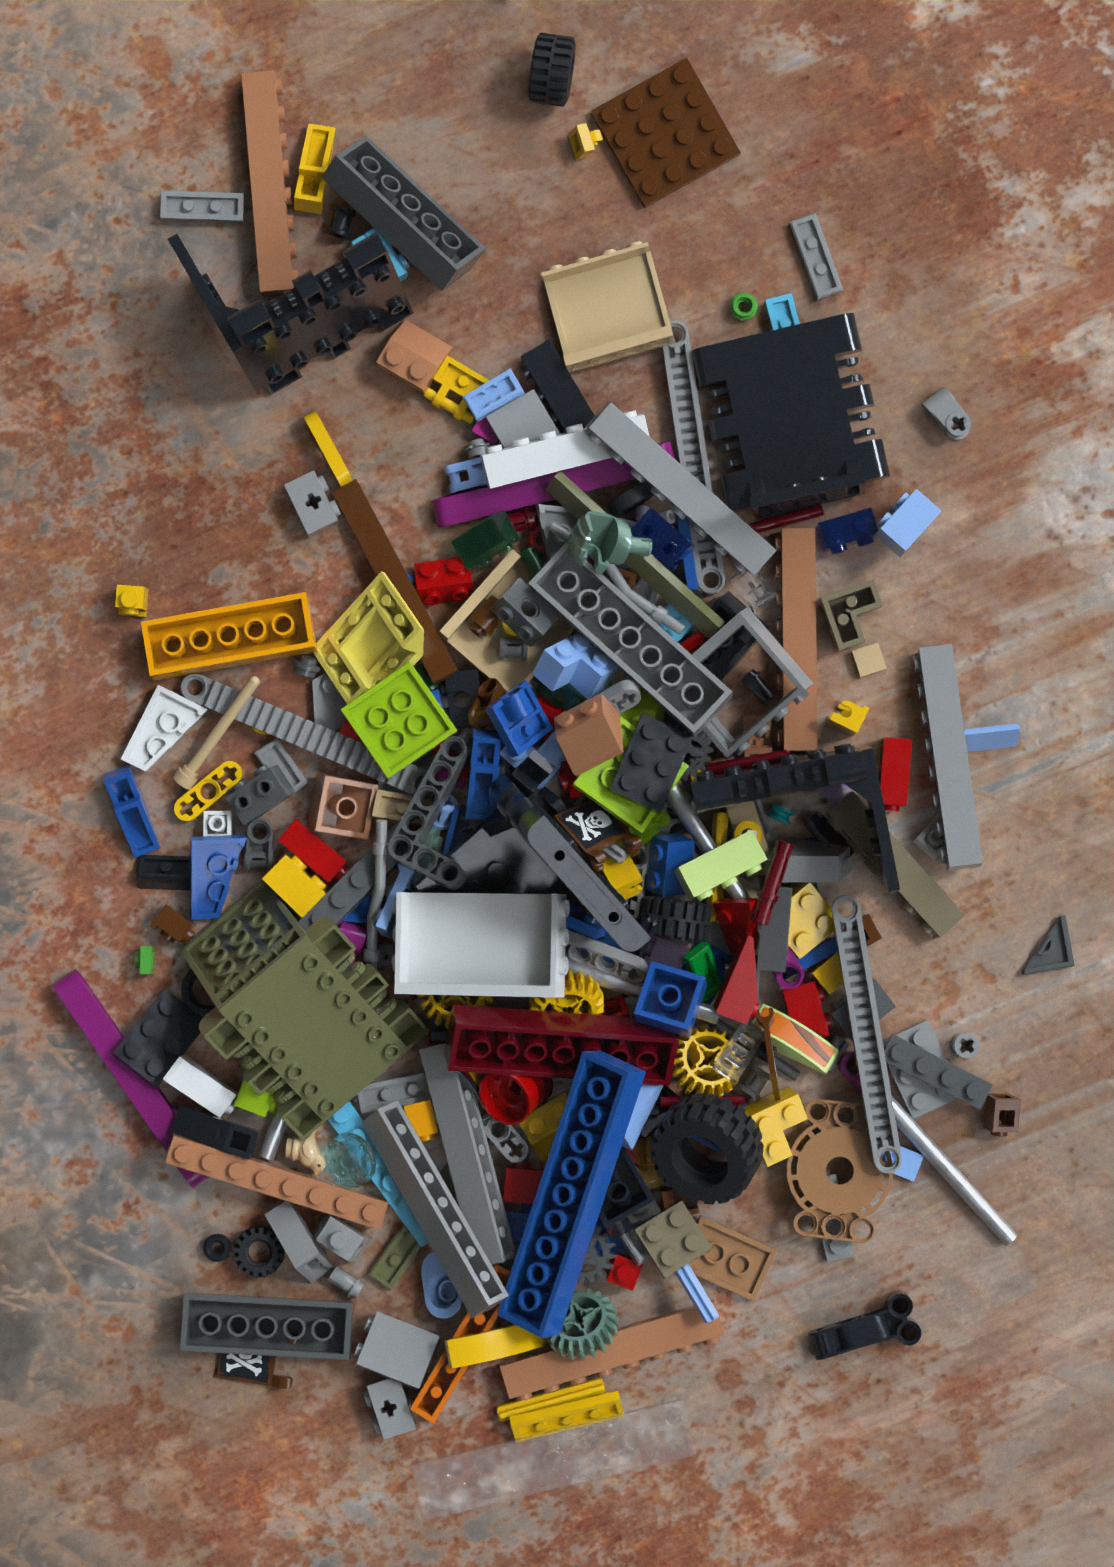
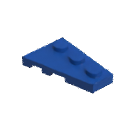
(211, 871)

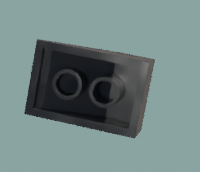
(737, 646)
(627, 1198)

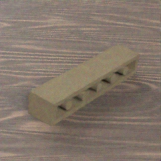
(917, 888)

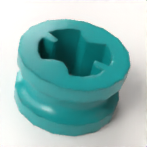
(780, 814)

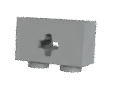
(313, 520)
(402, 1418)

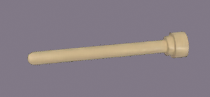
(187, 774)

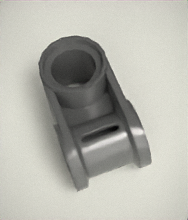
(259, 847)

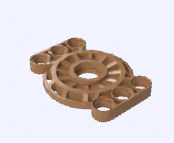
(828, 1198)

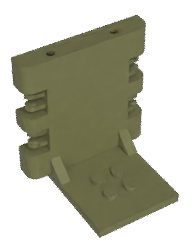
(297, 1008)

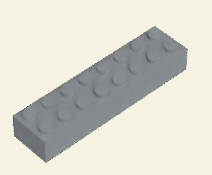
(631, 641)

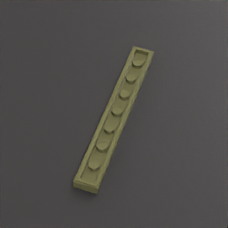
(648, 568)
(404, 1246)

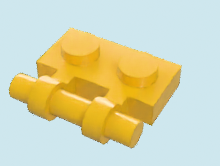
(461, 381)

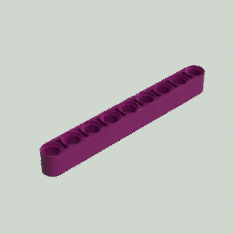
(487, 501)
(105, 1039)

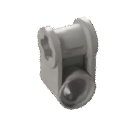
(944, 410)

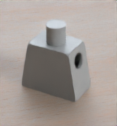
(341, 1237)

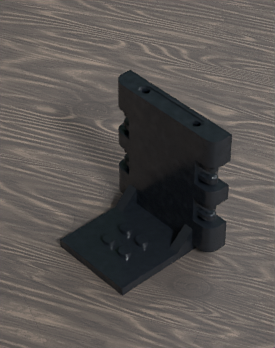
(311, 317)
(791, 416)
(819, 769)
(529, 853)

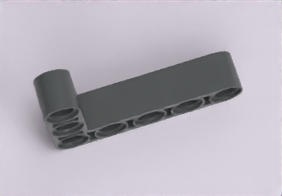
(428, 815)

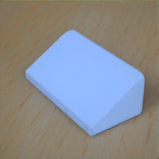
(992, 737)

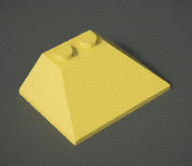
(370, 640)

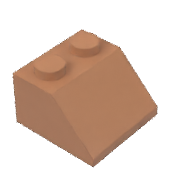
(413, 356)
(589, 734)
(342, 806)

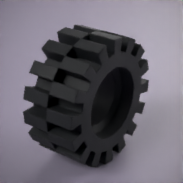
(242, 1257)

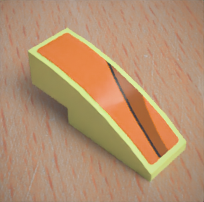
(799, 1042)

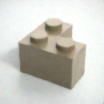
(842, 611)

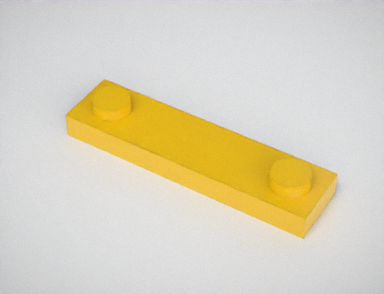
(566, 1415)

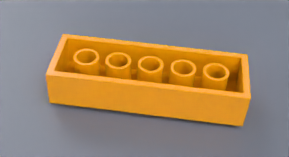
(229, 636)

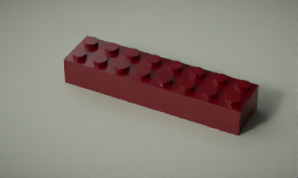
(552, 1042)

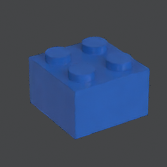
(670, 999)

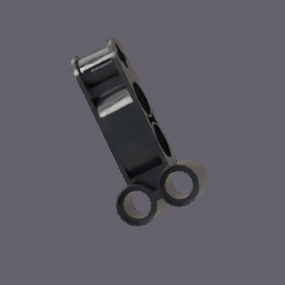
(866, 1329)

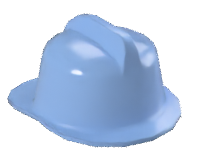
(439, 1291)

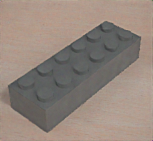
(403, 212)
(264, 1323)

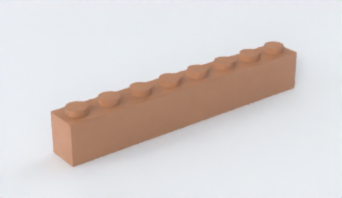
(268, 182)
(798, 633)
(277, 1181)
(633, 1343)

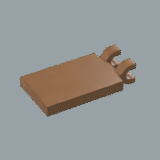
(734, 1261)

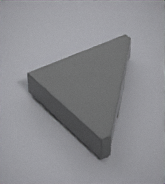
(1053, 952)

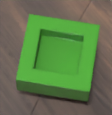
(145, 959)

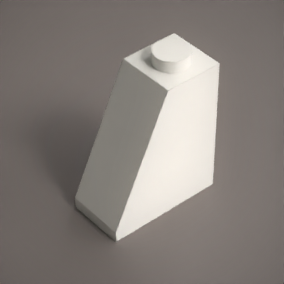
(201, 1086)

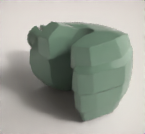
(605, 540)

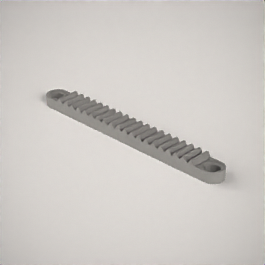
(691, 444)
(300, 732)
(866, 1034)

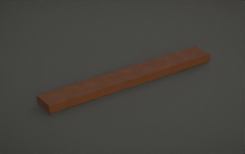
(384, 558)

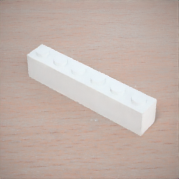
(546, 455)

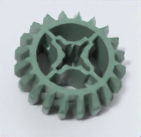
(599, 1325)

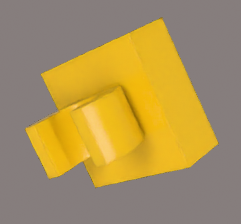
(583, 140)

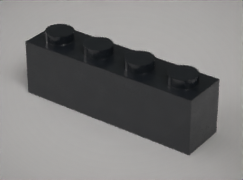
(555, 386)

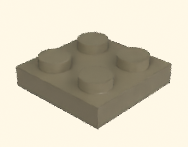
(672, 1239)

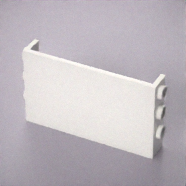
(480, 944)

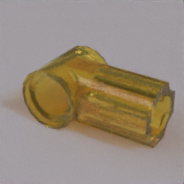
(647, 1167)

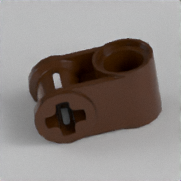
(486, 695)

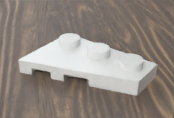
(160, 727)

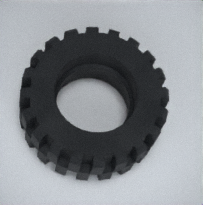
(694, 1174)

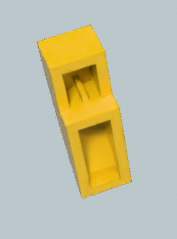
(313, 164)

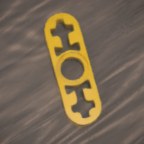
(328, 448)
(197, 810)

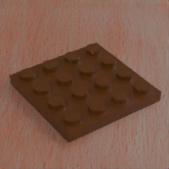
(665, 132)

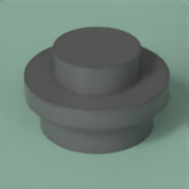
(306, 666)

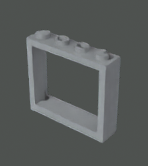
(714, 728)

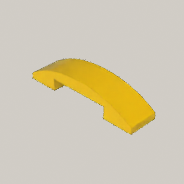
(490, 1345)

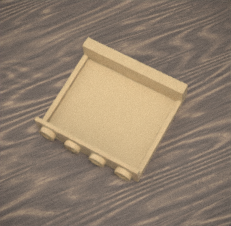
(608, 306)
(483, 651)

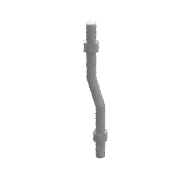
(657, 614)
(371, 953)

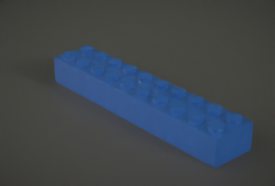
(571, 1193)

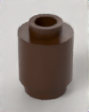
(483, 620)

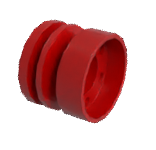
(513, 1097)

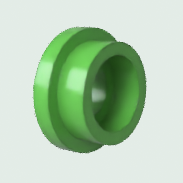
(743, 298)

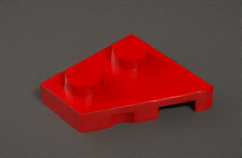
(735, 918)

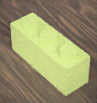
(721, 866)

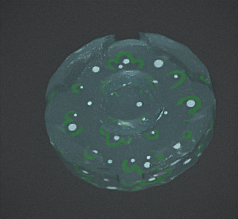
(350, 1160)

